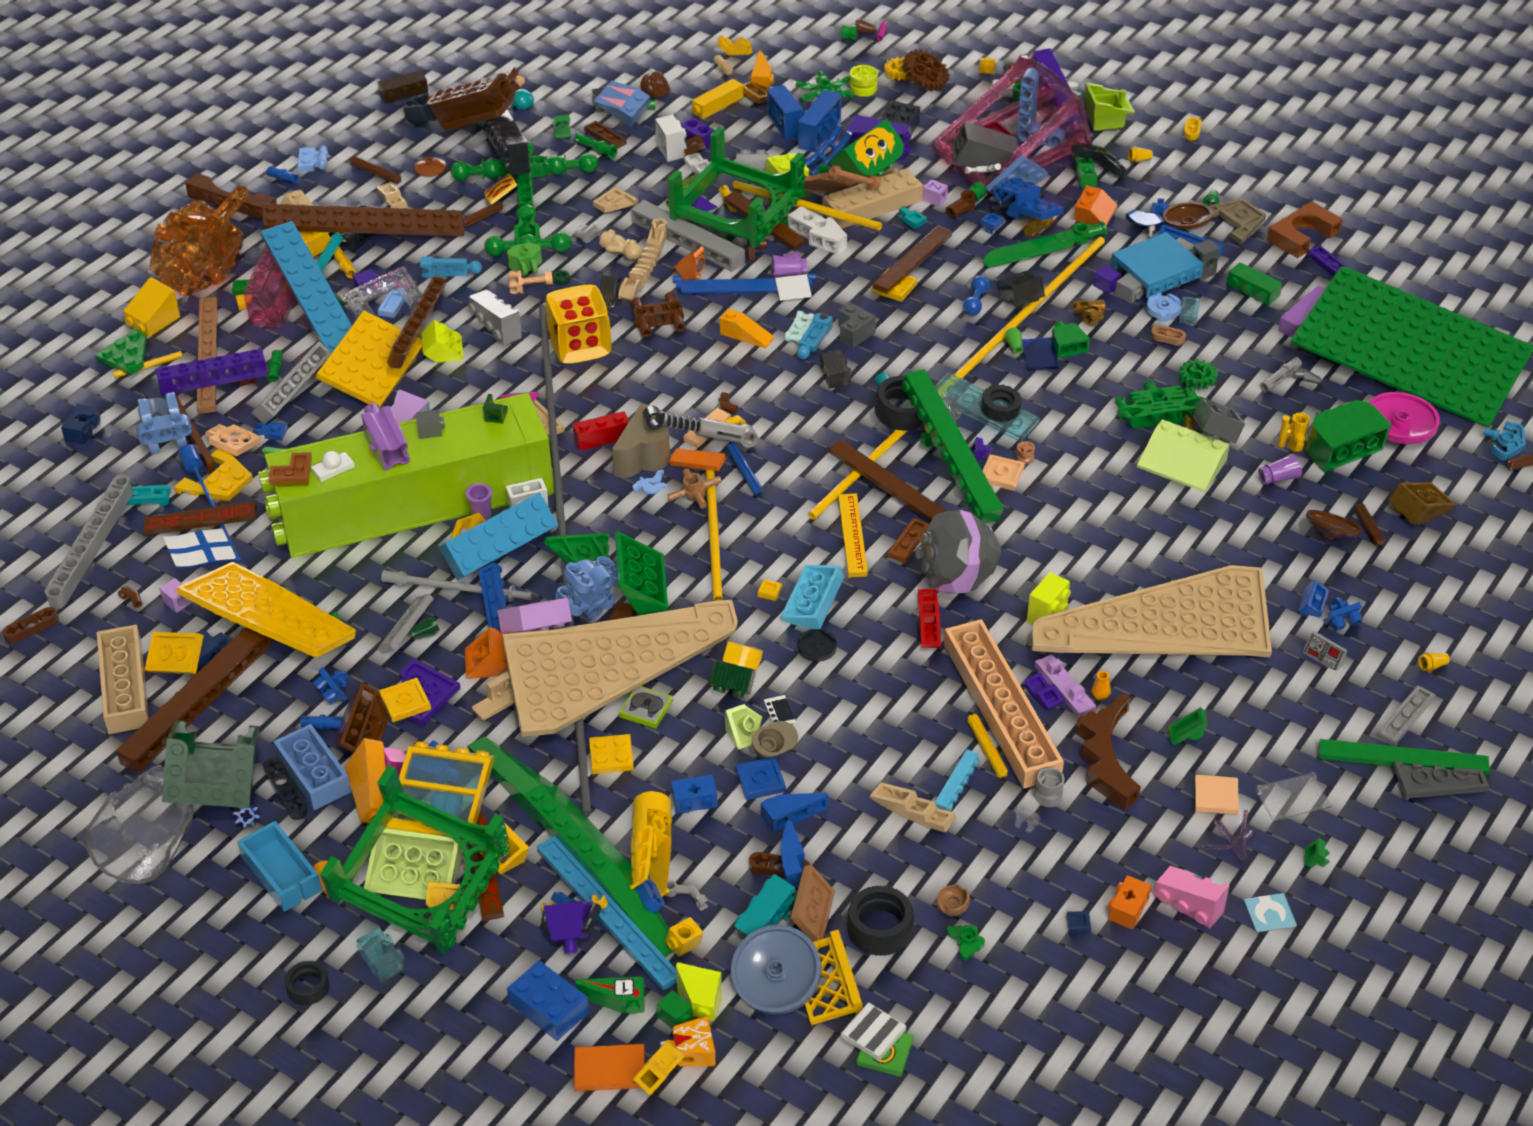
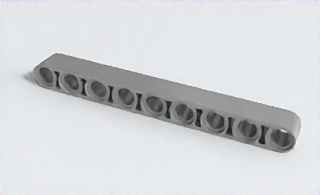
(89, 542)

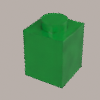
(674, 1010)

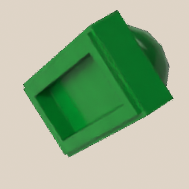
(1188, 727)

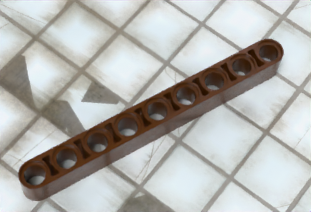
(416, 322)

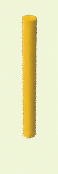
(151, 363)

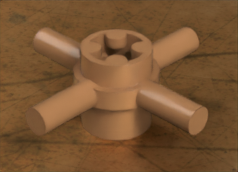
(694, 488)

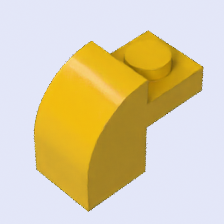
(742, 655)
(658, 1067)

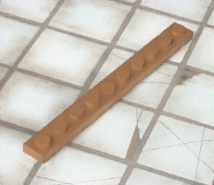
(207, 349)

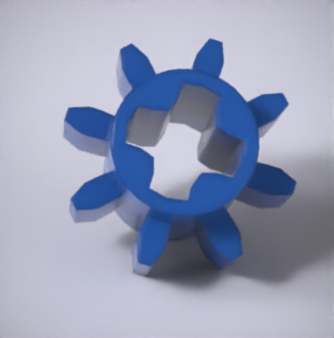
(241, 817)

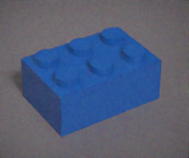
(784, 111)
(548, 1000)

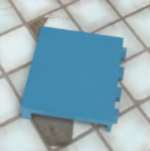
(1158, 263)

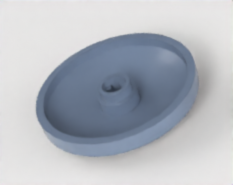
(776, 969)

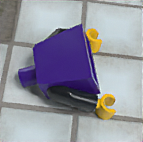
(571, 921)

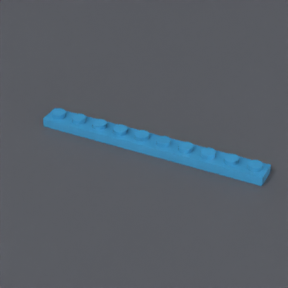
(612, 916)

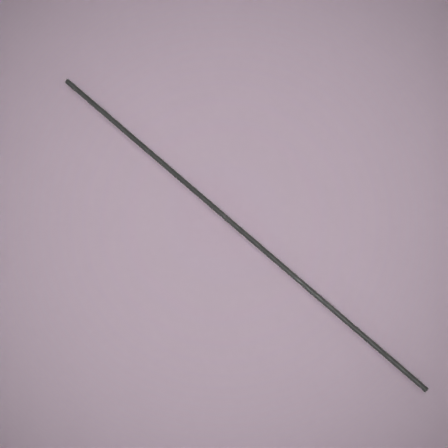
(583, 771)

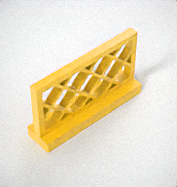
(845, 978)

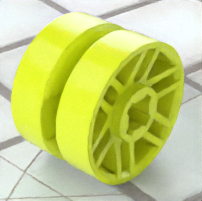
(863, 80)

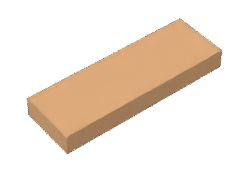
(695, 440)

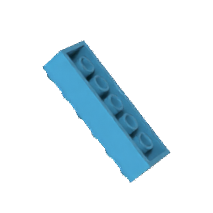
(498, 536)

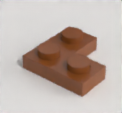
(296, 473)

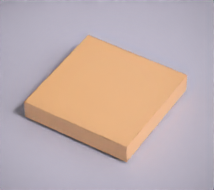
(1003, 472)
(1216, 794)

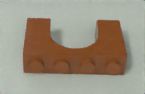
(1312, 216)

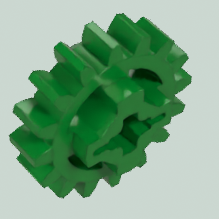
(1198, 374)

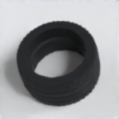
(891, 415)
(880, 899)

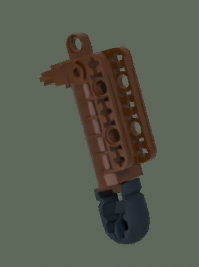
(465, 103)

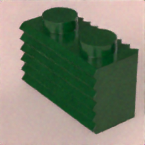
(732, 678)

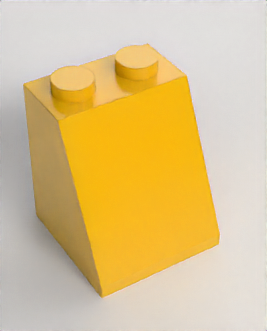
(152, 308)

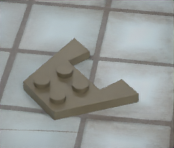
(1241, 215)

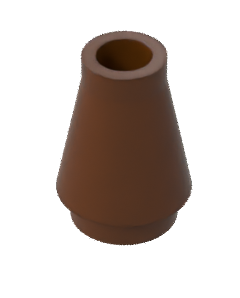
(864, 26)

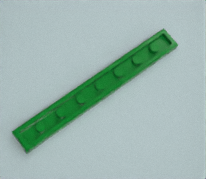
(1387, 755)

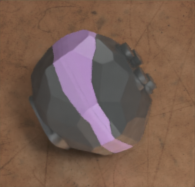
(958, 552)

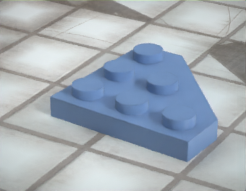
(1021, 168)

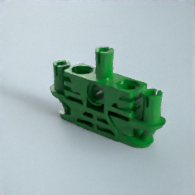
(1155, 404)

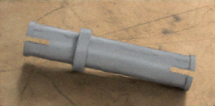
(1285, 370)

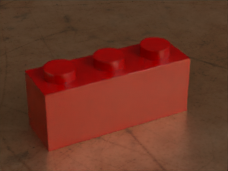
(599, 430)

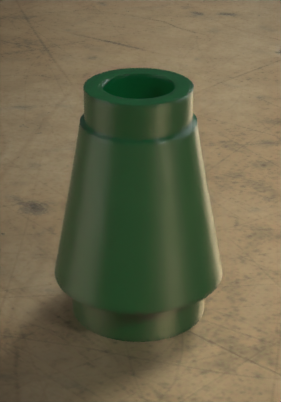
(424, 629)

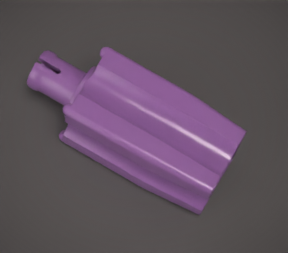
(384, 436)

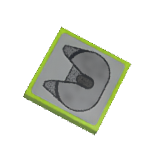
(646, 707)

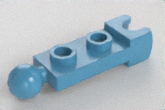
(447, 267)
(814, 336)

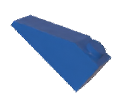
(792, 807)

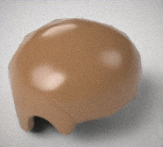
(953, 900)

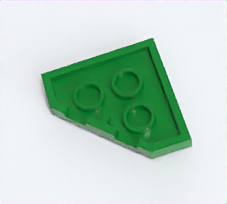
(125, 353)

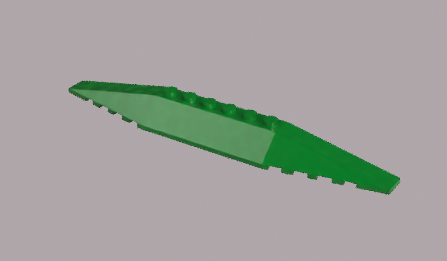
(565, 821)

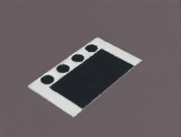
(779, 709)

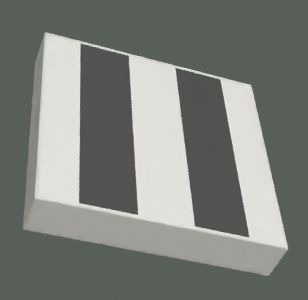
(873, 1031)

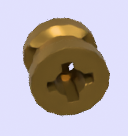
(1092, 315)

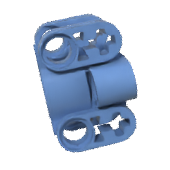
(163, 428)
(589, 586)

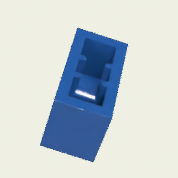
(694, 794)

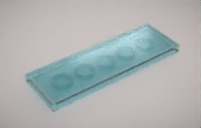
(969, 400)

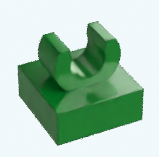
(1316, 853)

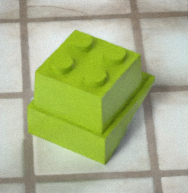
(1106, 107)

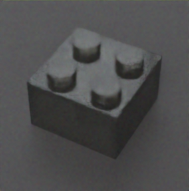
(1020, 288)

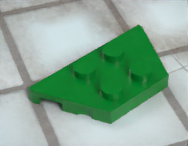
(579, 547)

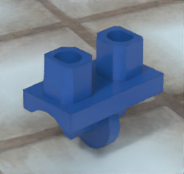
(1341, 611)
(325, 680)

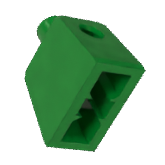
(1069, 340)

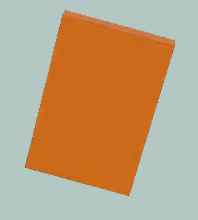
(607, 1067)

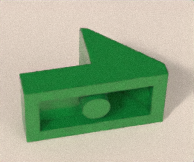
(561, 126)

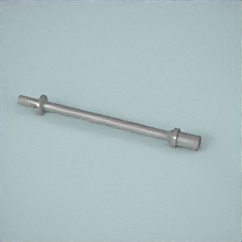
(402, 578)

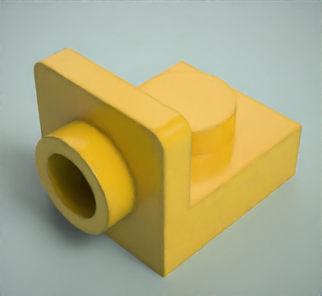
(987, 65)

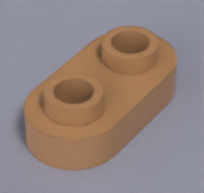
(1168, 335)

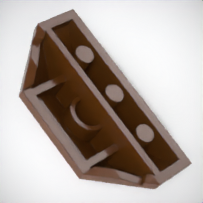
(362, 718)

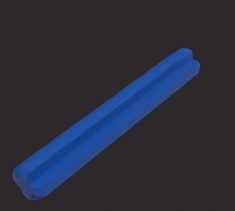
(744, 468)

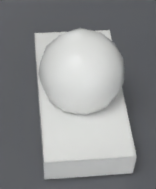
(332, 465)

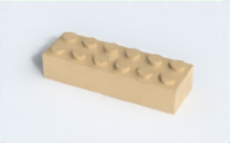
(894, 192)
(122, 679)

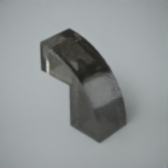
(610, 289)

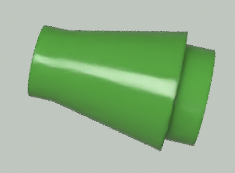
(1014, 339)

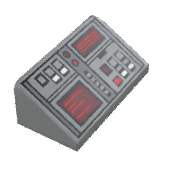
(1325, 651)

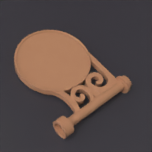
(838, 180)

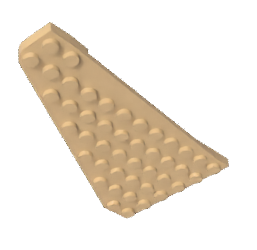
(1189, 616)
(583, 667)

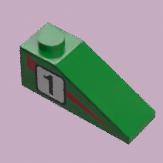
(618, 994)

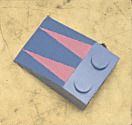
(623, 102)

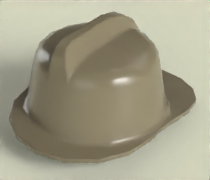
(774, 739)

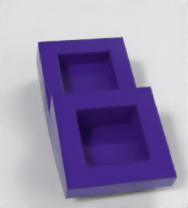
(1042, 692)

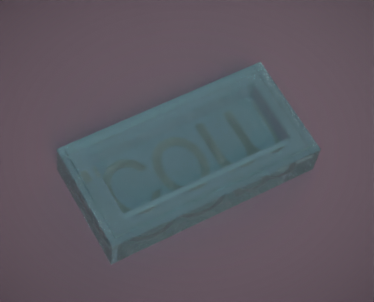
(1189, 310)

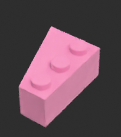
(1192, 895)

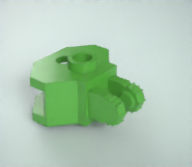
(524, 257)

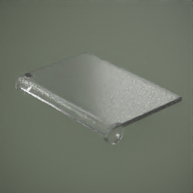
(1292, 796)

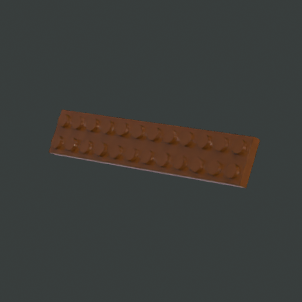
(365, 219)

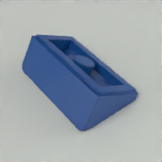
(1313, 599)

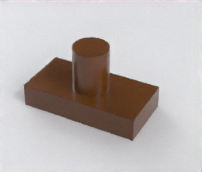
(751, 251)

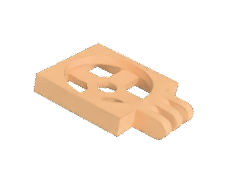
(235, 448)

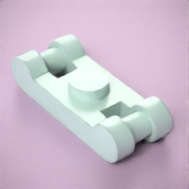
(799, 327)

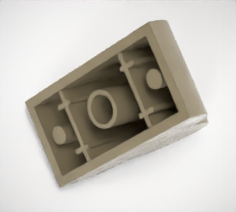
(641, 447)

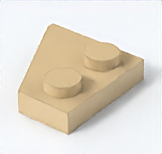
(614, 200)

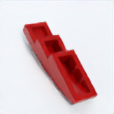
(929, 618)

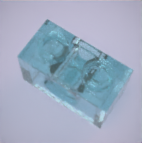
(380, 954)

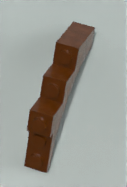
(1097, 750)

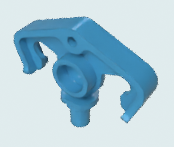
(1513, 442)

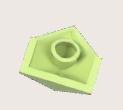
(741, 724)

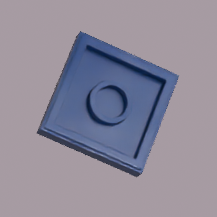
(760, 778)

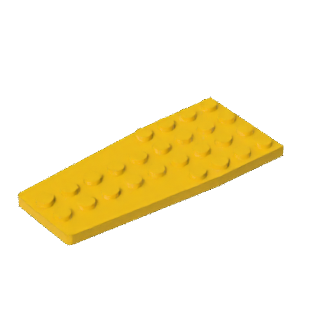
(267, 609)

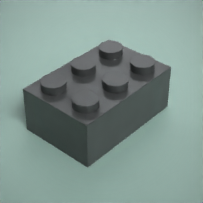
(1218, 420)

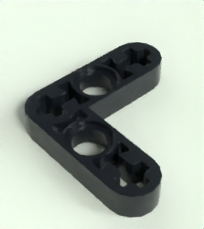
(1101, 154)

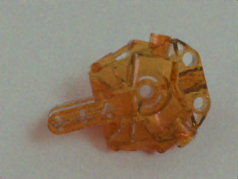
(205, 232)

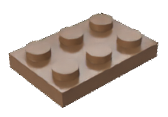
(812, 904)

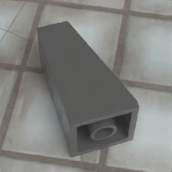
(981, 146)

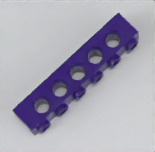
(211, 371)

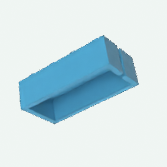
(279, 866)

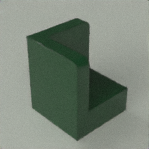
(494, 412)

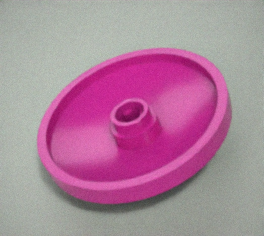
(1411, 417)

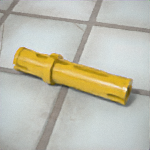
(344, 263)

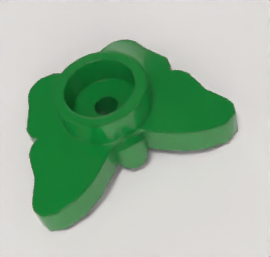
(968, 939)

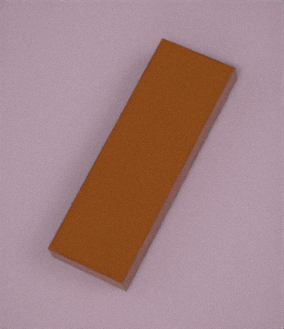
(908, 541)

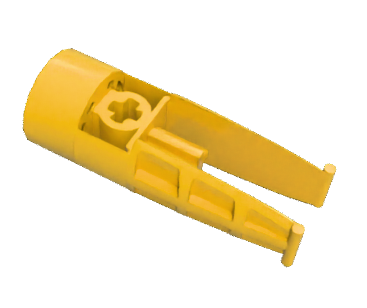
(651, 839)

